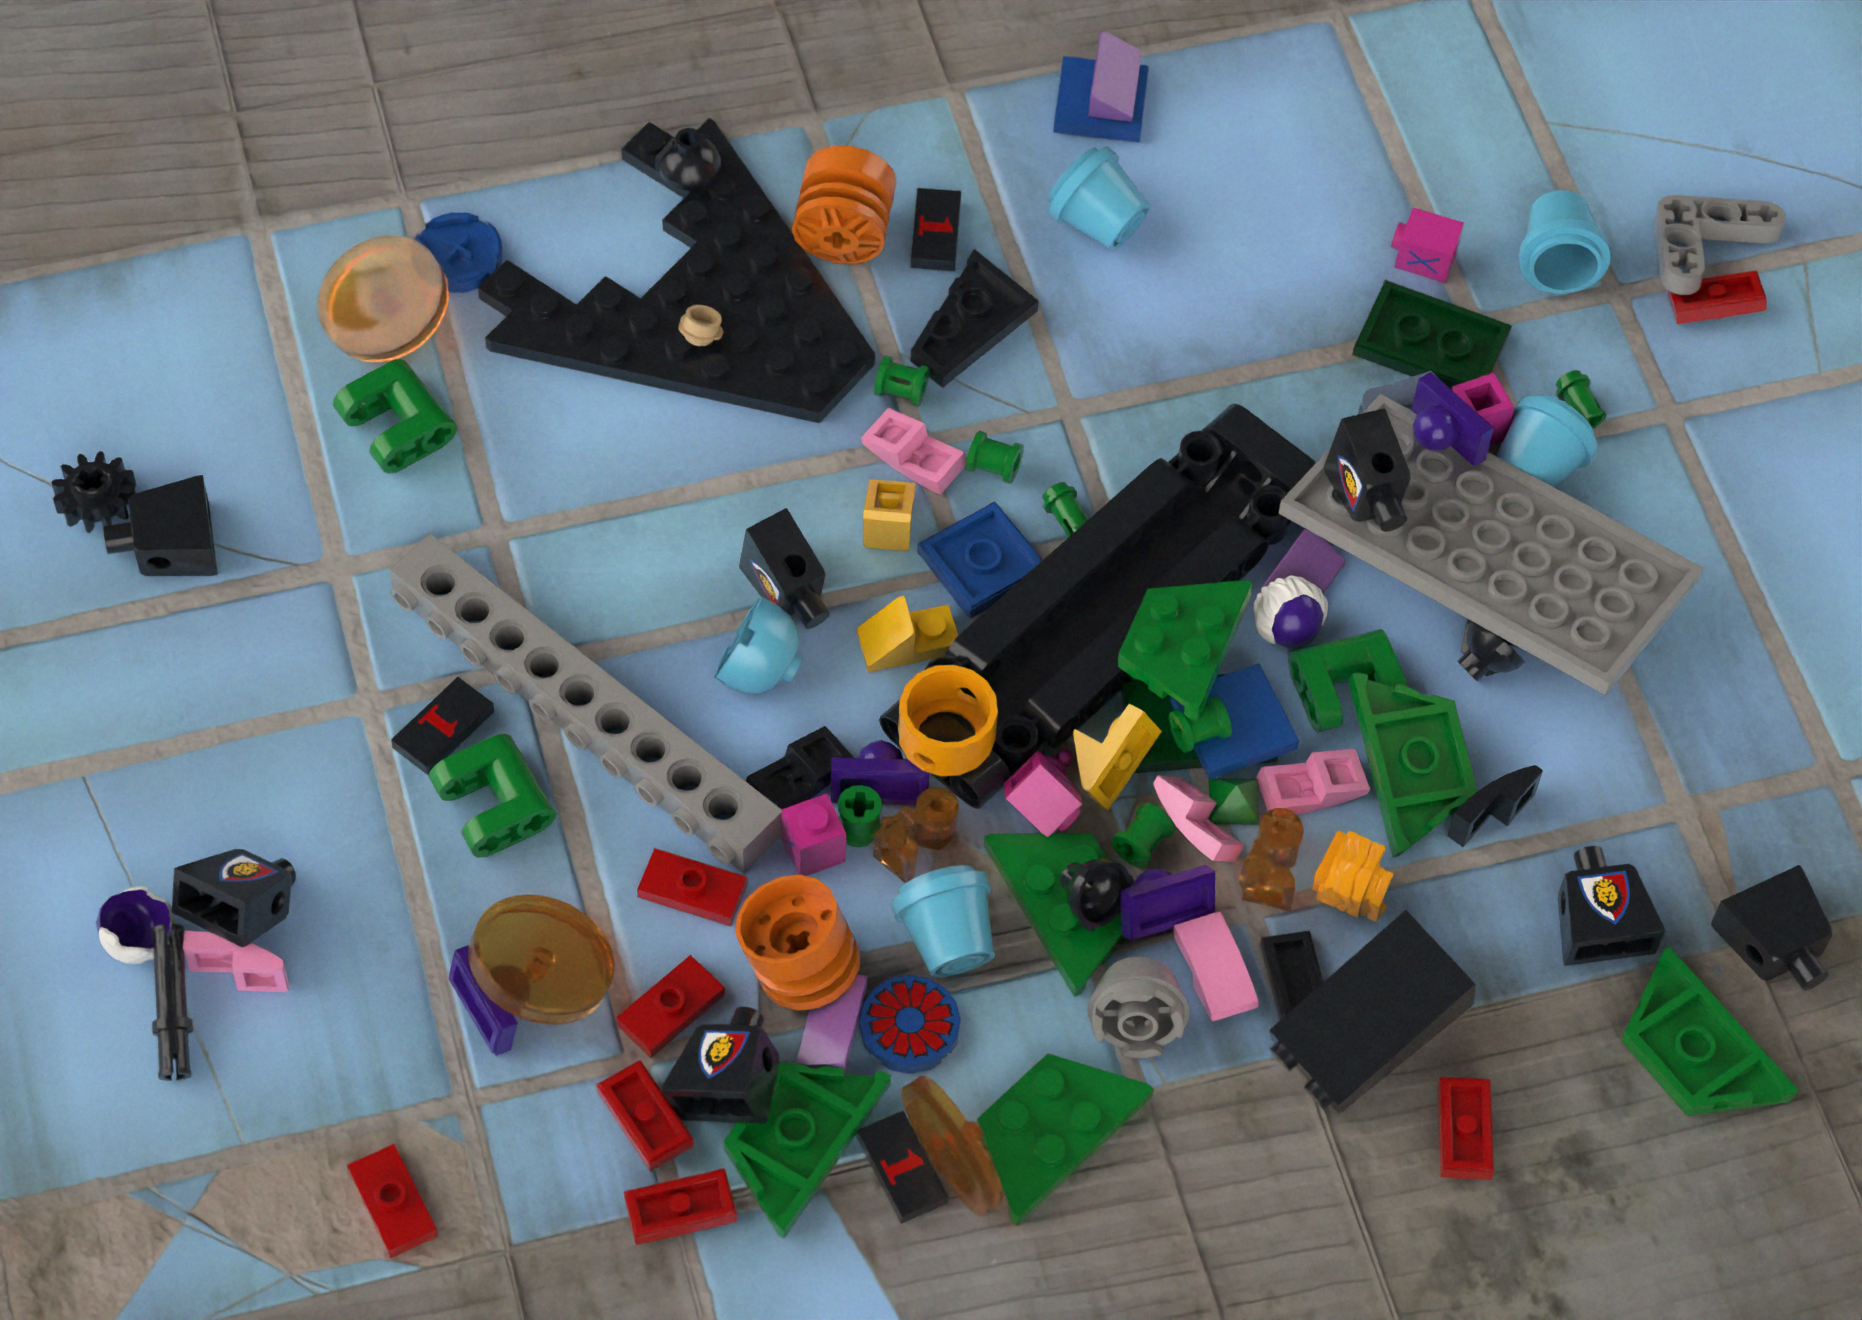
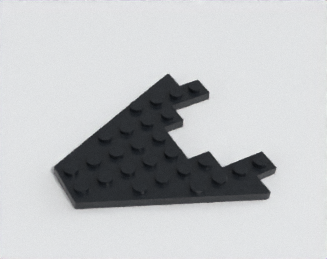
(783, 329)

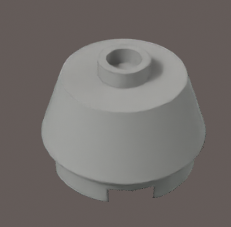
(1138, 1007)

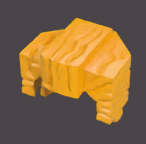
(1353, 876)

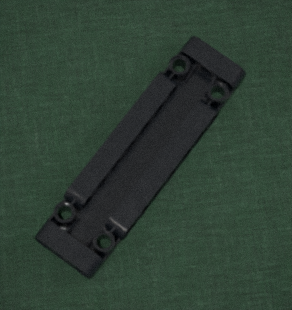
(1060, 629)

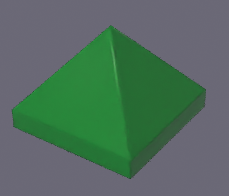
(1235, 801)

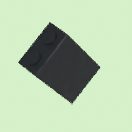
(1372, 1014)

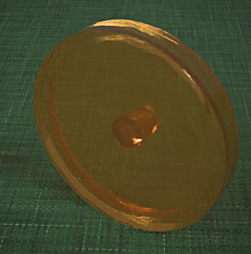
(383, 298)
(541, 959)
(953, 1145)

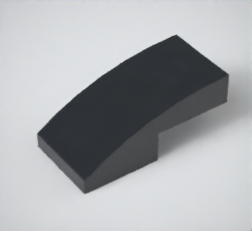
(802, 770)
(1500, 798)

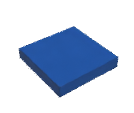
(1074, 104)
(979, 558)
(1256, 721)

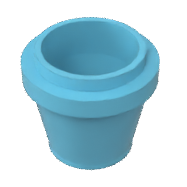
(1099, 198)
(1563, 244)
(1548, 439)
(948, 918)

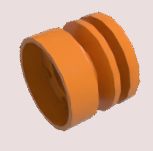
(844, 205)
(798, 942)

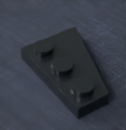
(974, 318)

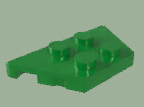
(1183, 639)
(1413, 757)
(1033, 874)
(1699, 1047)
(1053, 1125)
(806, 1134)

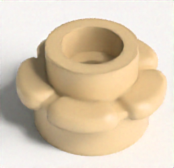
(701, 325)

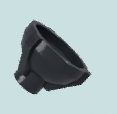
(689, 161)
(1486, 653)
(1095, 890)

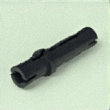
(171, 1003)

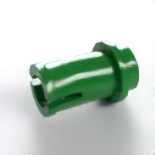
(1575, 390)
(1062, 502)

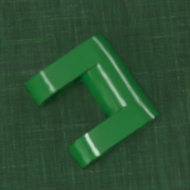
(423, 420)
(1323, 665)
(523, 804)

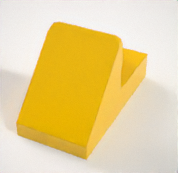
(888, 515)
(904, 637)
(1110, 764)

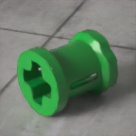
(885, 380)
(994, 457)
(1212, 723)
(864, 802)
(1143, 835)

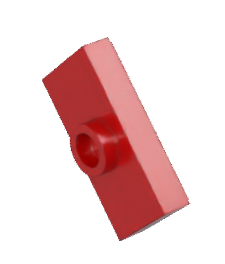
(1720, 298)
(692, 887)
(670, 1006)
(645, 1115)
(1465, 1128)
(392, 1200)
(680, 1206)

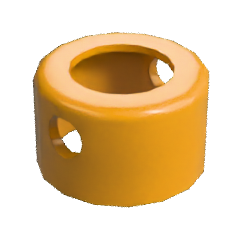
(939, 691)

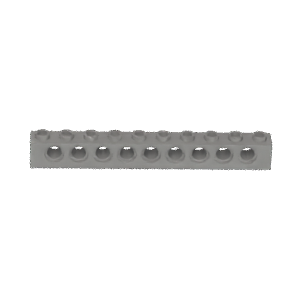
(435, 568)

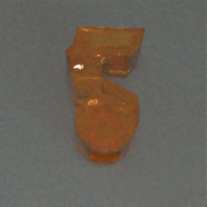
(927, 826)
(1266, 870)

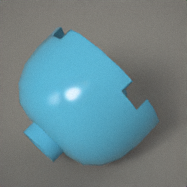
(761, 650)

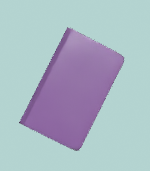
(1114, 79)
(1311, 559)
(833, 1029)

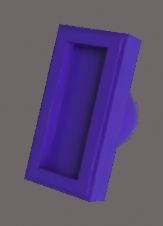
(1448, 421)
(883, 770)
(1166, 899)
(492, 1021)

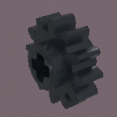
(93, 491)

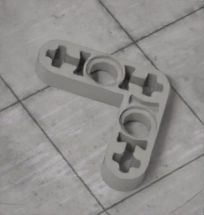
(1748, 222)

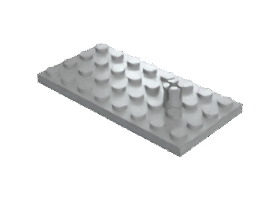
(1511, 556)

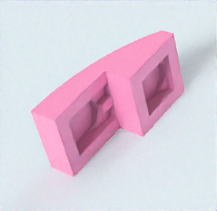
(910, 451)
(1320, 783)
(1190, 813)
(251, 966)
(1216, 966)

